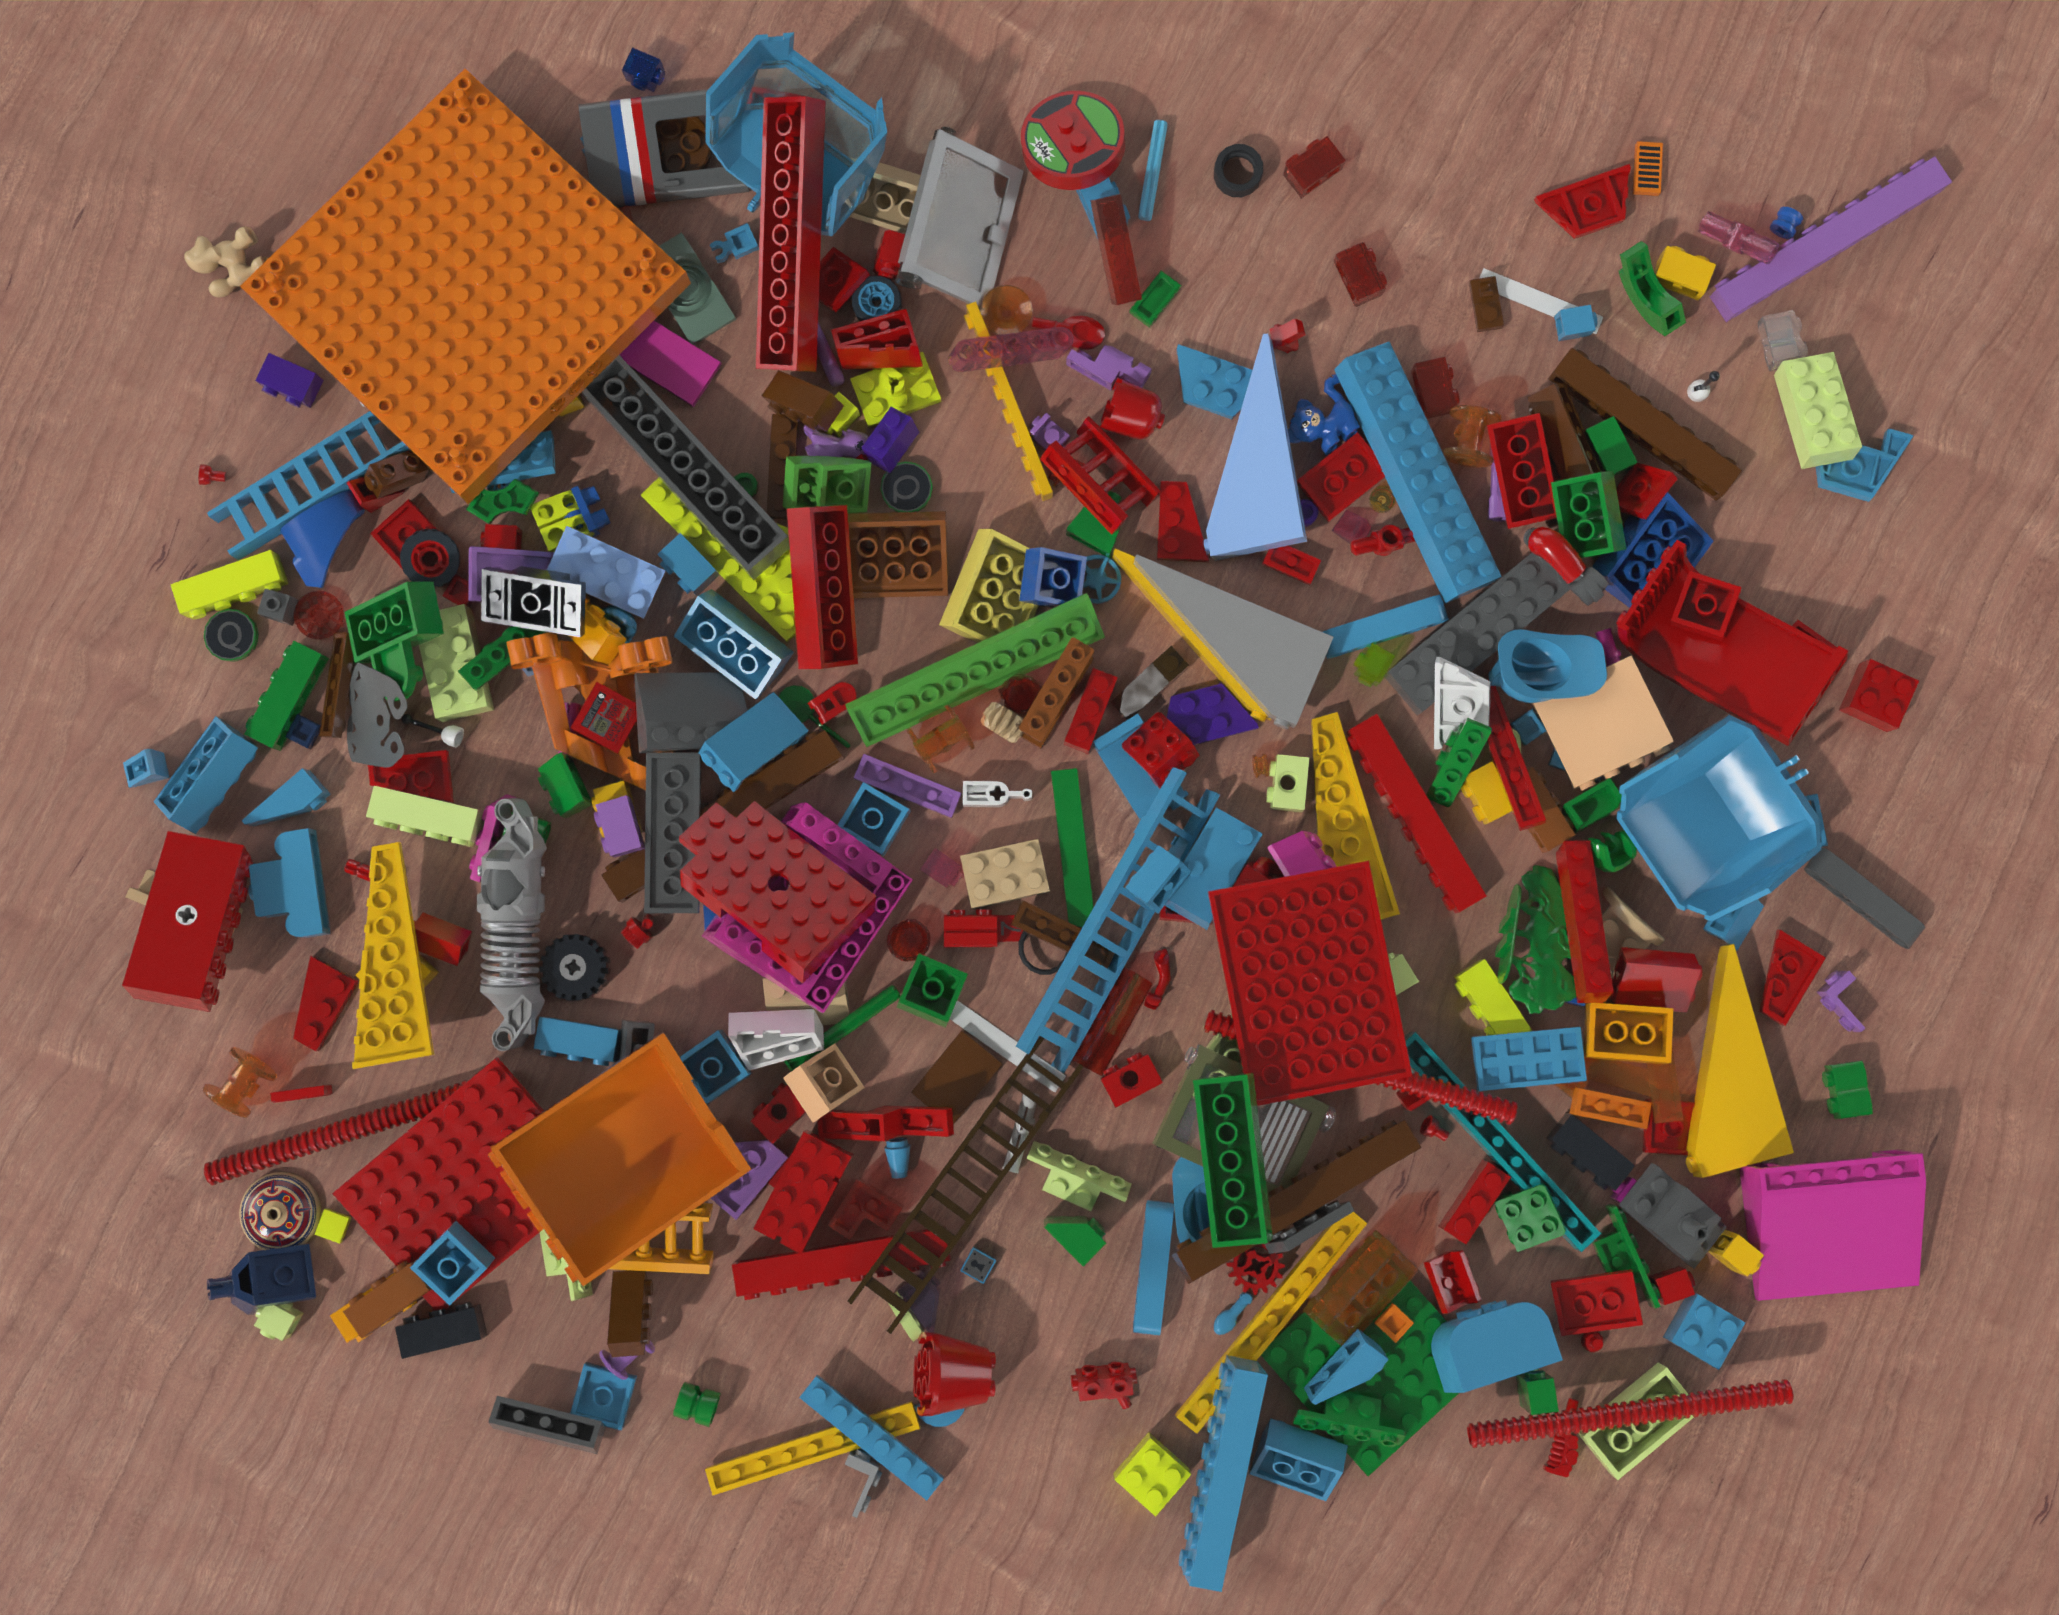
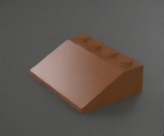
(899, 554)

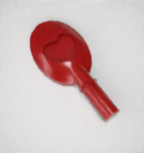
(1086, 331)

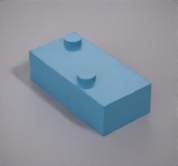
(1214, 865)

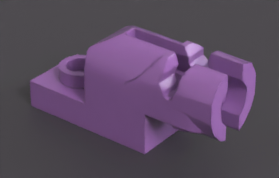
(1108, 366)

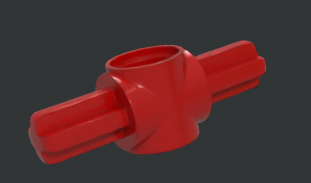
(1378, 545)

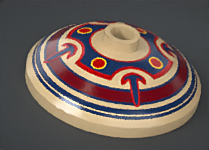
(296, 1208)

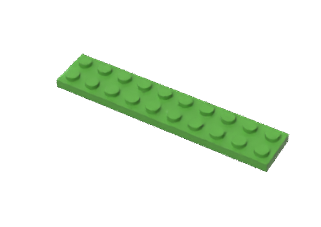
(974, 670)

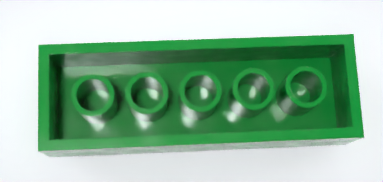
(1233, 1160)

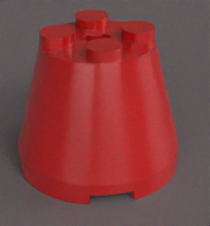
(951, 1374)

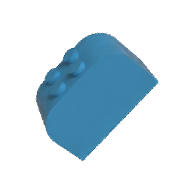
(1493, 1345)

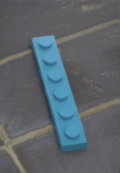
(871, 1437)

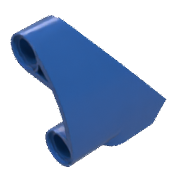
(317, 534)

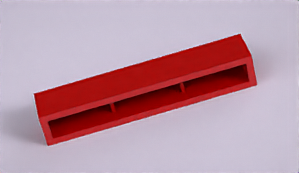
(1584, 922)

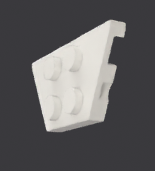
(1458, 697)

